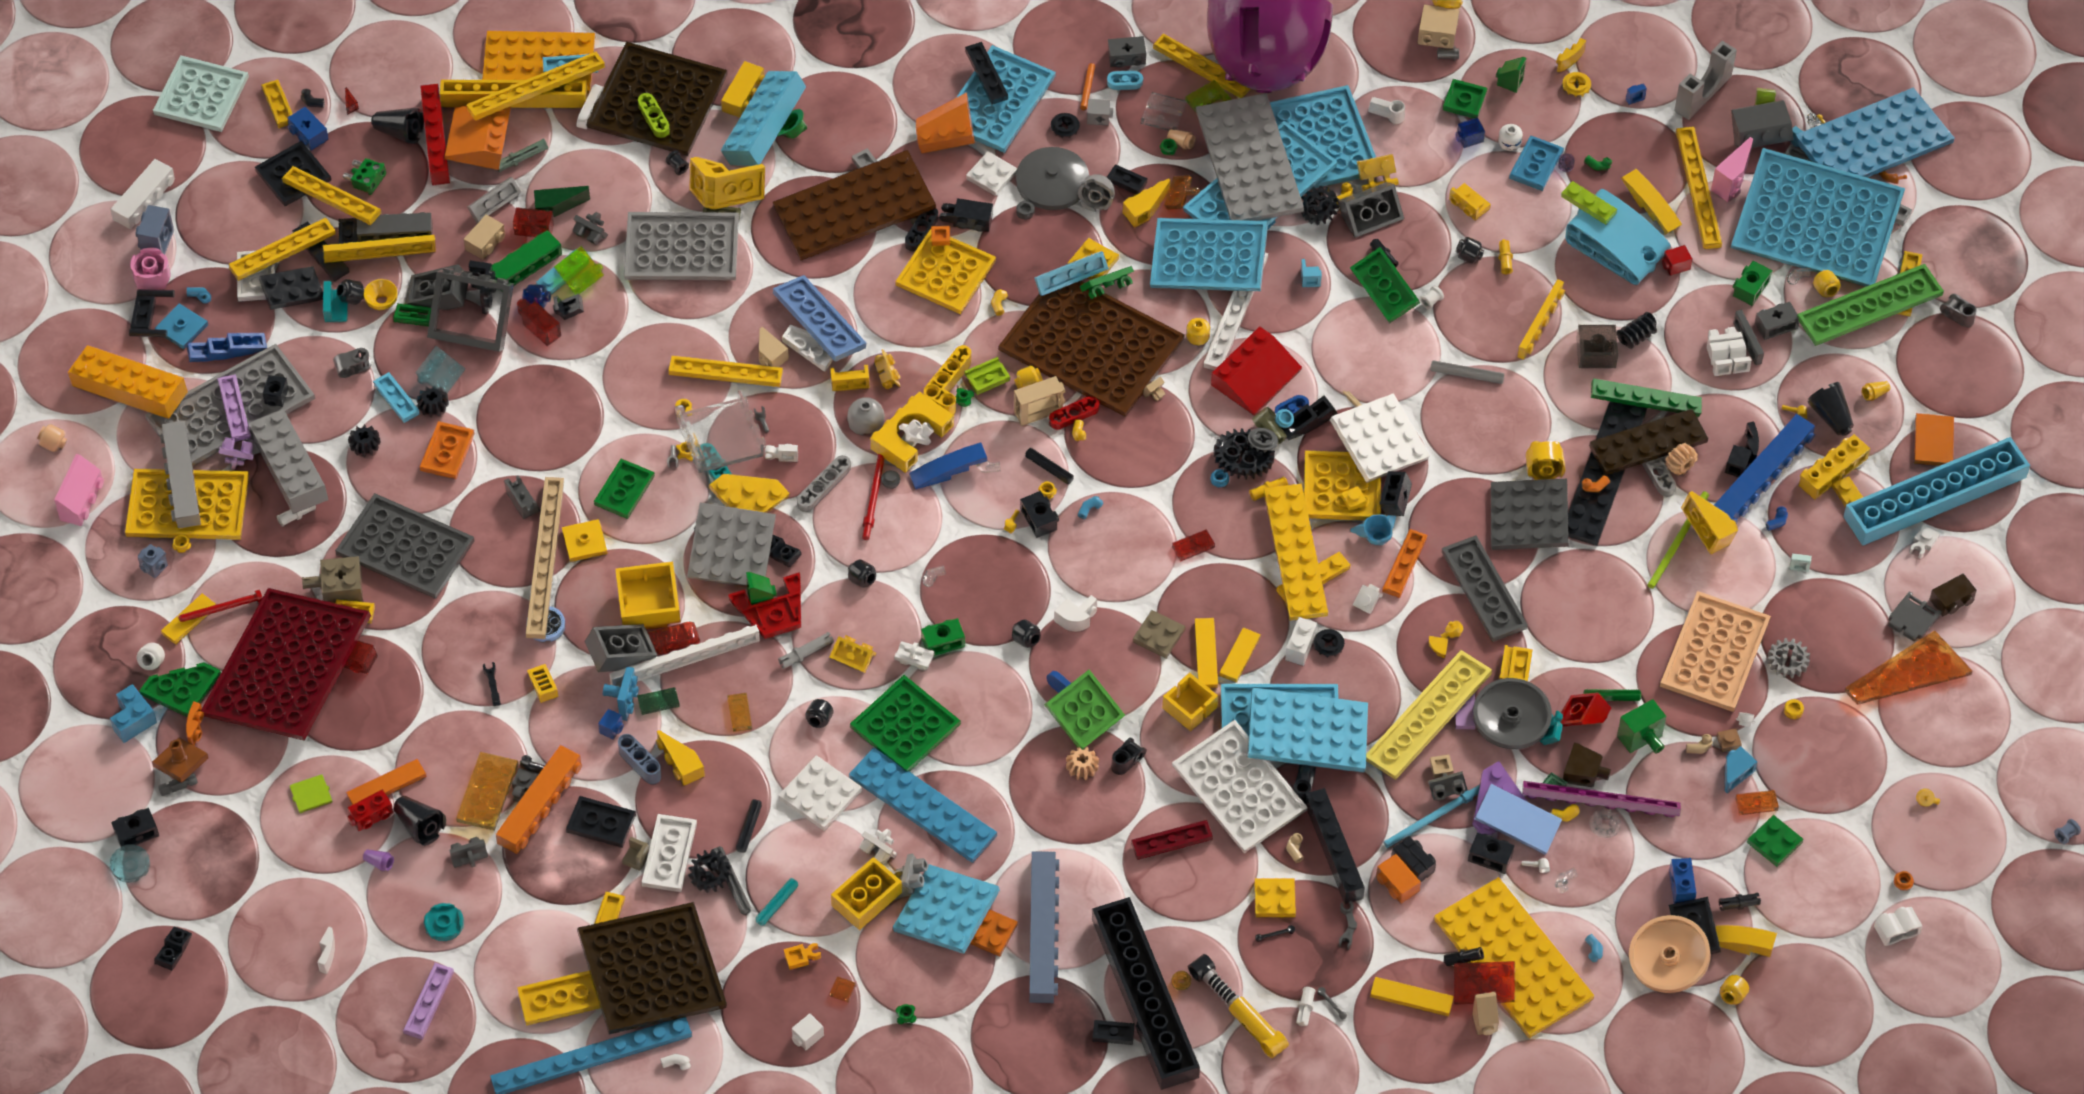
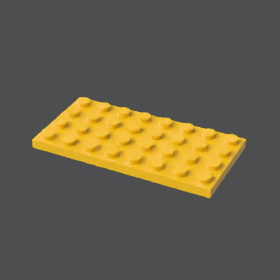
(1506, 932)

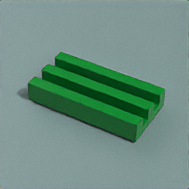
(412, 317)

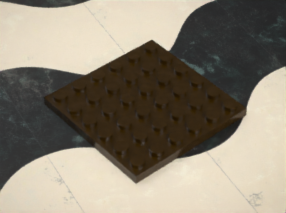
(679, 85)
(651, 968)

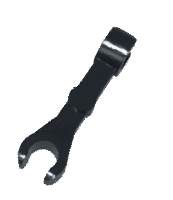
(490, 673)

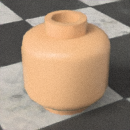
(52, 438)

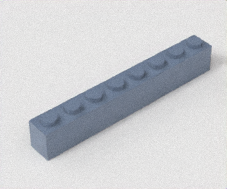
(1043, 927)

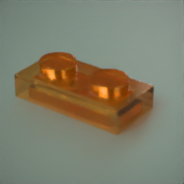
(1756, 802)

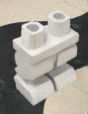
(1726, 345)

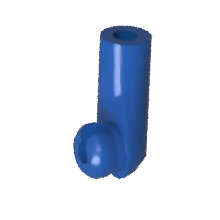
(1780, 519)

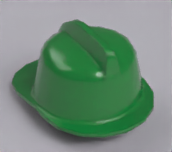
(794, 125)

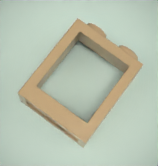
(1038, 400)

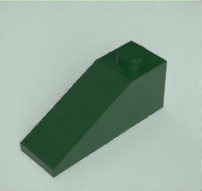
(560, 199)

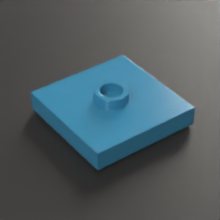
(182, 326)

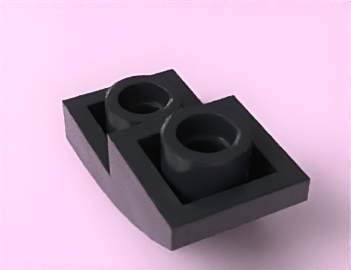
(782, 552)
(173, 948)

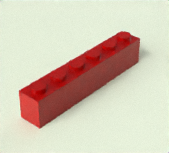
(435, 134)

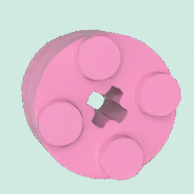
(150, 269)

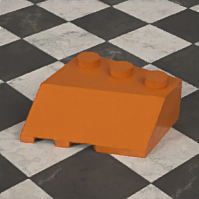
(946, 126)

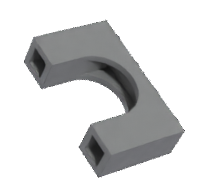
(1695, 92)

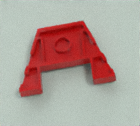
(774, 615)

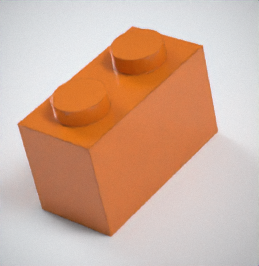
(1398, 879)

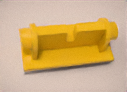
(890, 376)

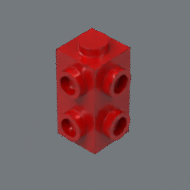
(370, 810)

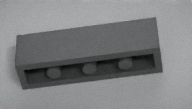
(396, 226)

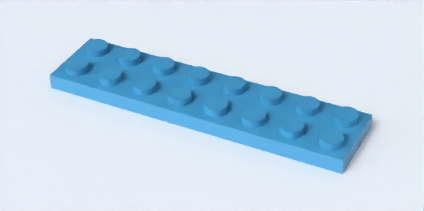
(923, 805)

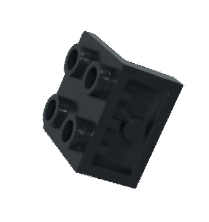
(485, 292)

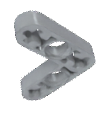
(1658, 480)

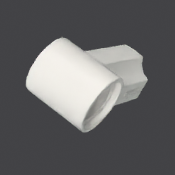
(1393, 110)

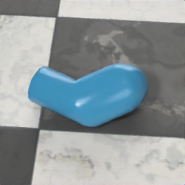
(199, 292)

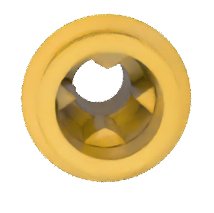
(1873, 390)

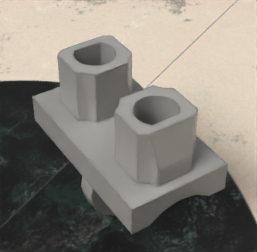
(910, 873)

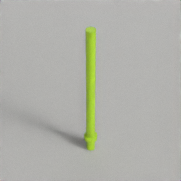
(1672, 549)

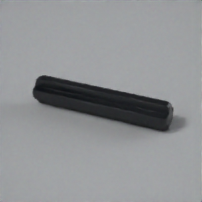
(1049, 465)
(748, 826)

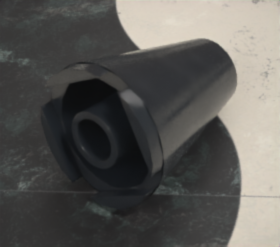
(400, 123)
(1833, 408)
(420, 819)

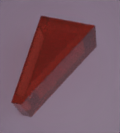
(351, 102)

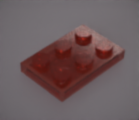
(1483, 978)

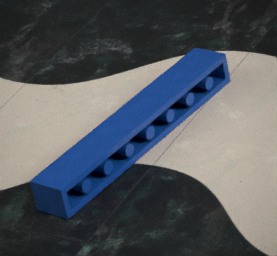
(1766, 467)

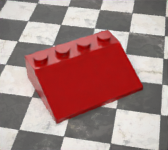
(1255, 371)

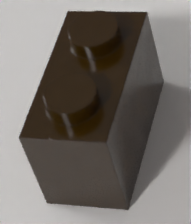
(1953, 595)

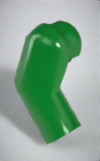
(1602, 165)

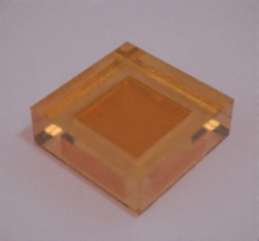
(842, 989)

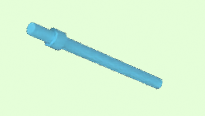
(1463, 798)

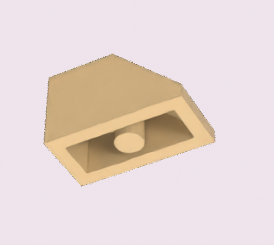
(771, 350)
(1485, 1013)

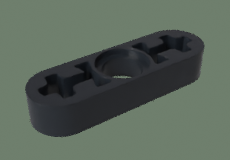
(921, 221)

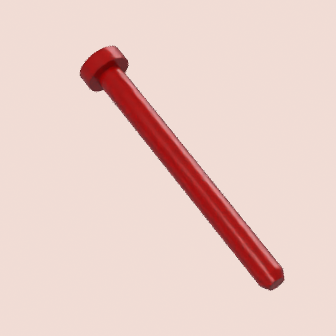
(221, 607)

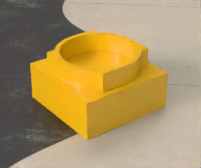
(648, 595)

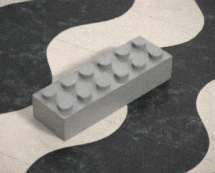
(288, 461)

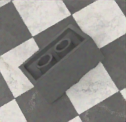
(1763, 122)
(1371, 209)

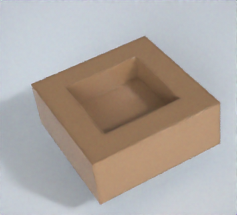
(1728, 740)

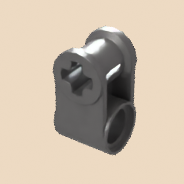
(1959, 310)
(351, 363)

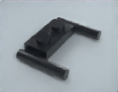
(144, 313)

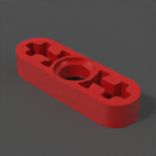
(1079, 405)

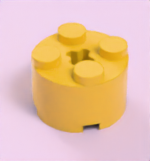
(1545, 460)

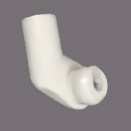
(674, 1059)

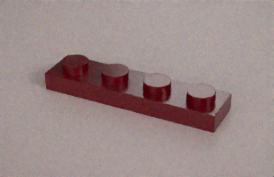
(1171, 839)

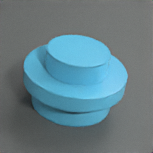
(1284, 418)

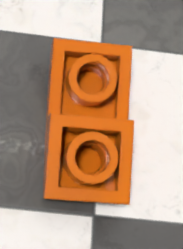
(193, 727)

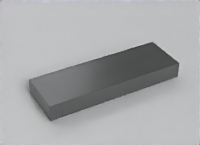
(1751, 342)

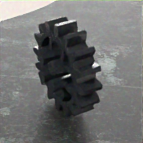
(708, 859)

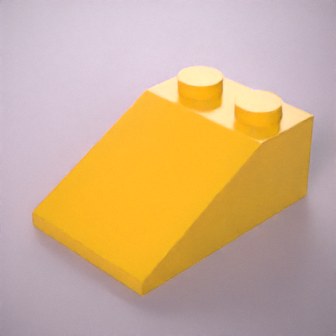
(1709, 522)

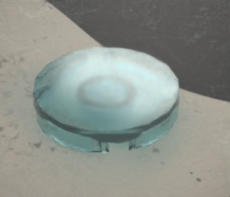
(129, 863)

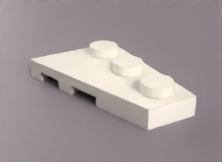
(807, 346)

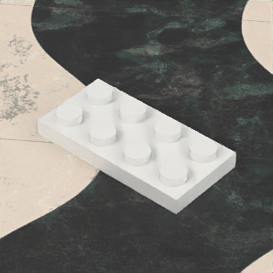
(669, 853)

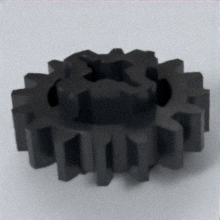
(1319, 205)

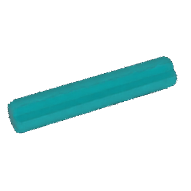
(776, 902)

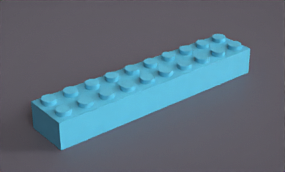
(1936, 491)

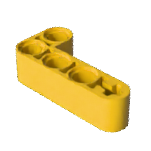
(959, 362)

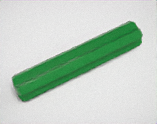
(1617, 694)

